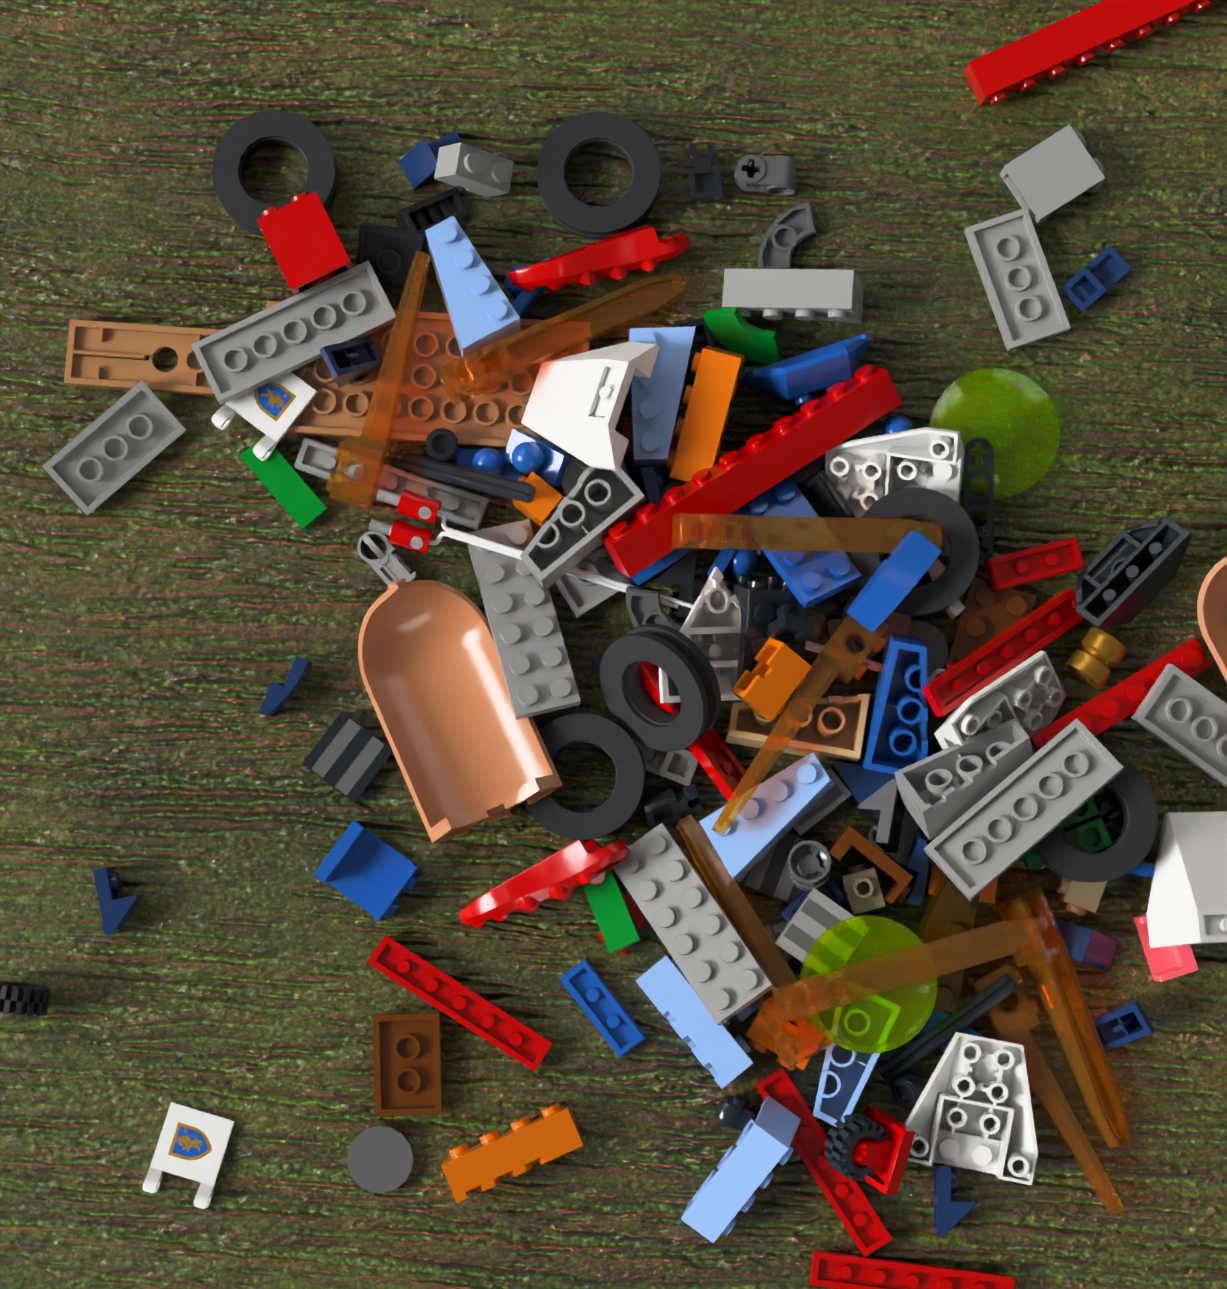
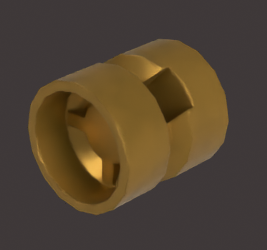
(1098, 654)

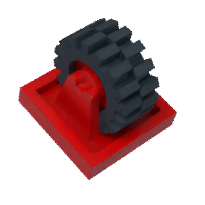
(870, 1148)

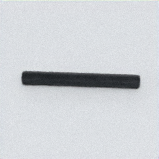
(468, 477)
(946, 1028)

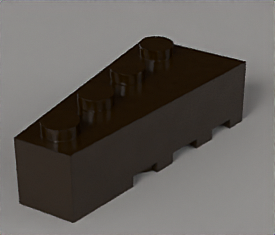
(946, 915)

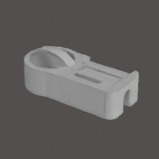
(389, 565)

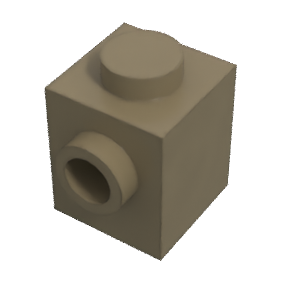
(862, 889)
(1080, 895)

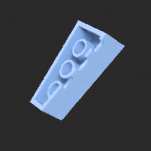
(769, 814)

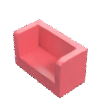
(1167, 961)

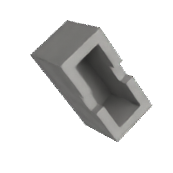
(474, 169)

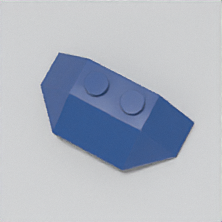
(810, 373)

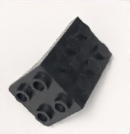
(758, 608)

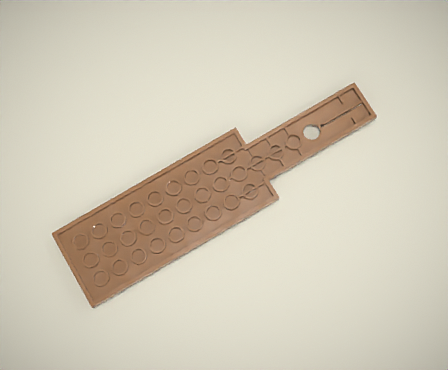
(333, 410)

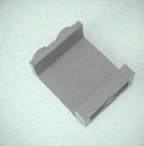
(1052, 174)

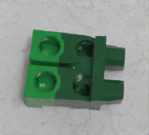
(1087, 837)

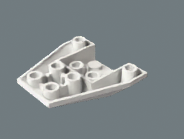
(582, 397)
(886, 463)
(1025, 693)
(1189, 881)
(977, 1111)

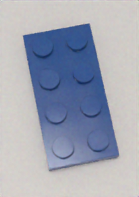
(806, 573)

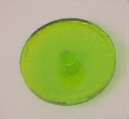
(1012, 416)
(879, 1020)

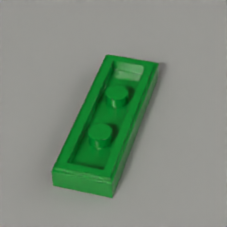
(286, 486)
(612, 913)

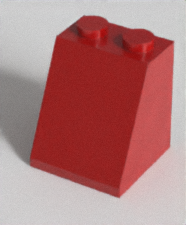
(304, 242)

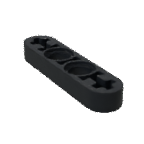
(985, 500)

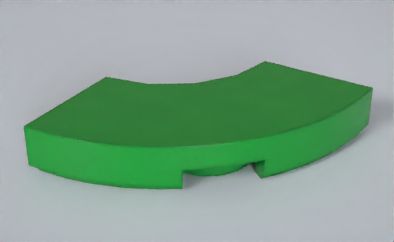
(742, 337)

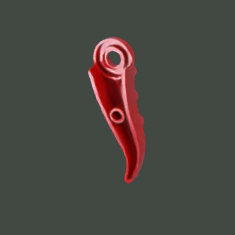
(604, 258)
(546, 880)

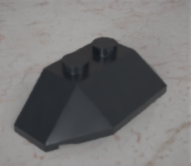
(1130, 572)

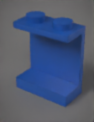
(368, 871)

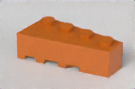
(706, 412)
(511, 1151)

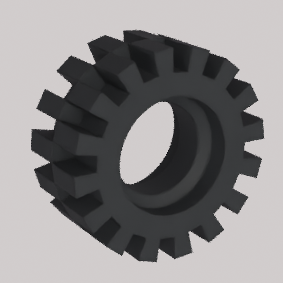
(24, 998)

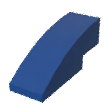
(893, 580)

